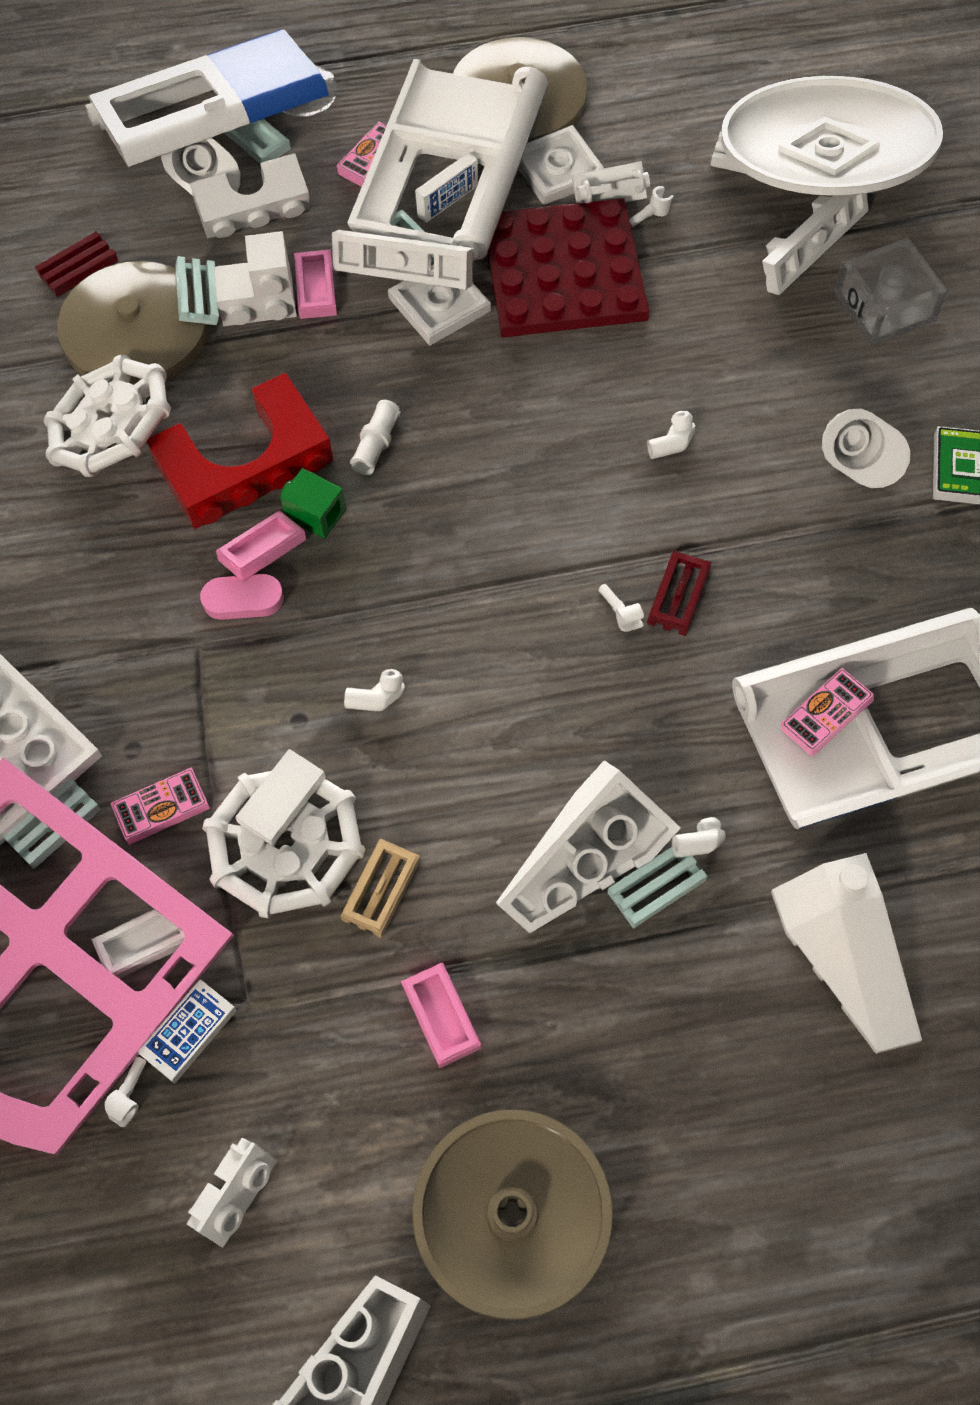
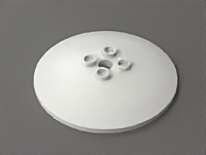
(831, 135)

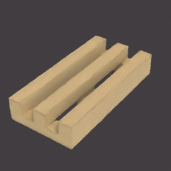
(365, 921)

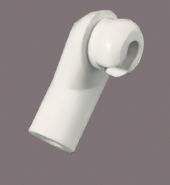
(676, 439)
(380, 696)
(701, 842)

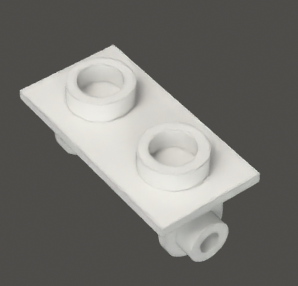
(612, 183)
(220, 1212)

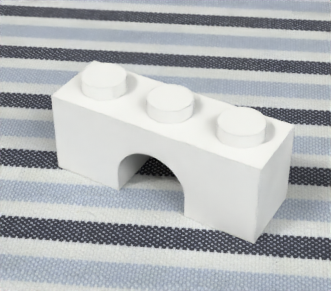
(226, 211)

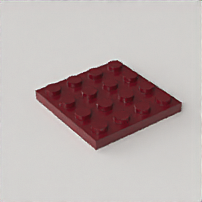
(566, 269)

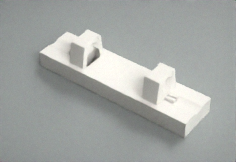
(794, 255)
(402, 259)

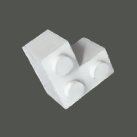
(257, 288)

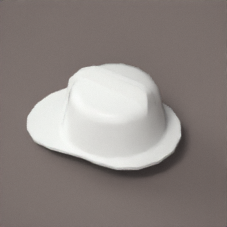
(199, 162)
(866, 448)

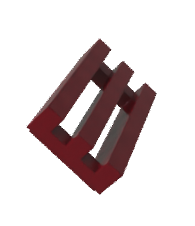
(74, 260)
(670, 620)

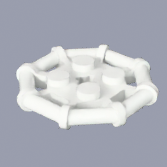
(89, 422)
(287, 863)

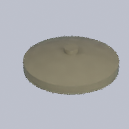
(567, 82)
(129, 313)
(512, 1214)

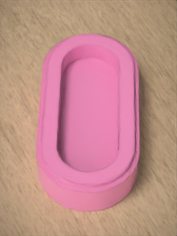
(235, 599)

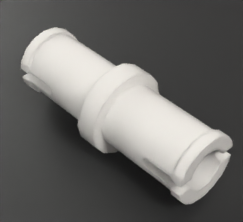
(375, 437)

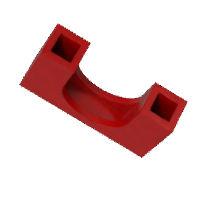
(213, 490)

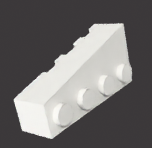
(363, 1351)

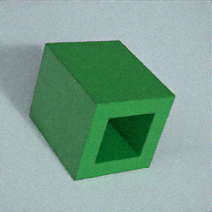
(313, 502)

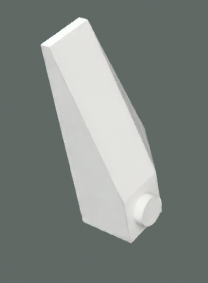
(592, 842)
(848, 938)

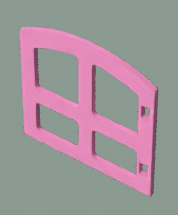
(42, 939)

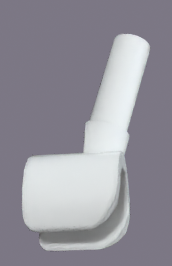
(658, 206)
(627, 617)
(118, 1104)

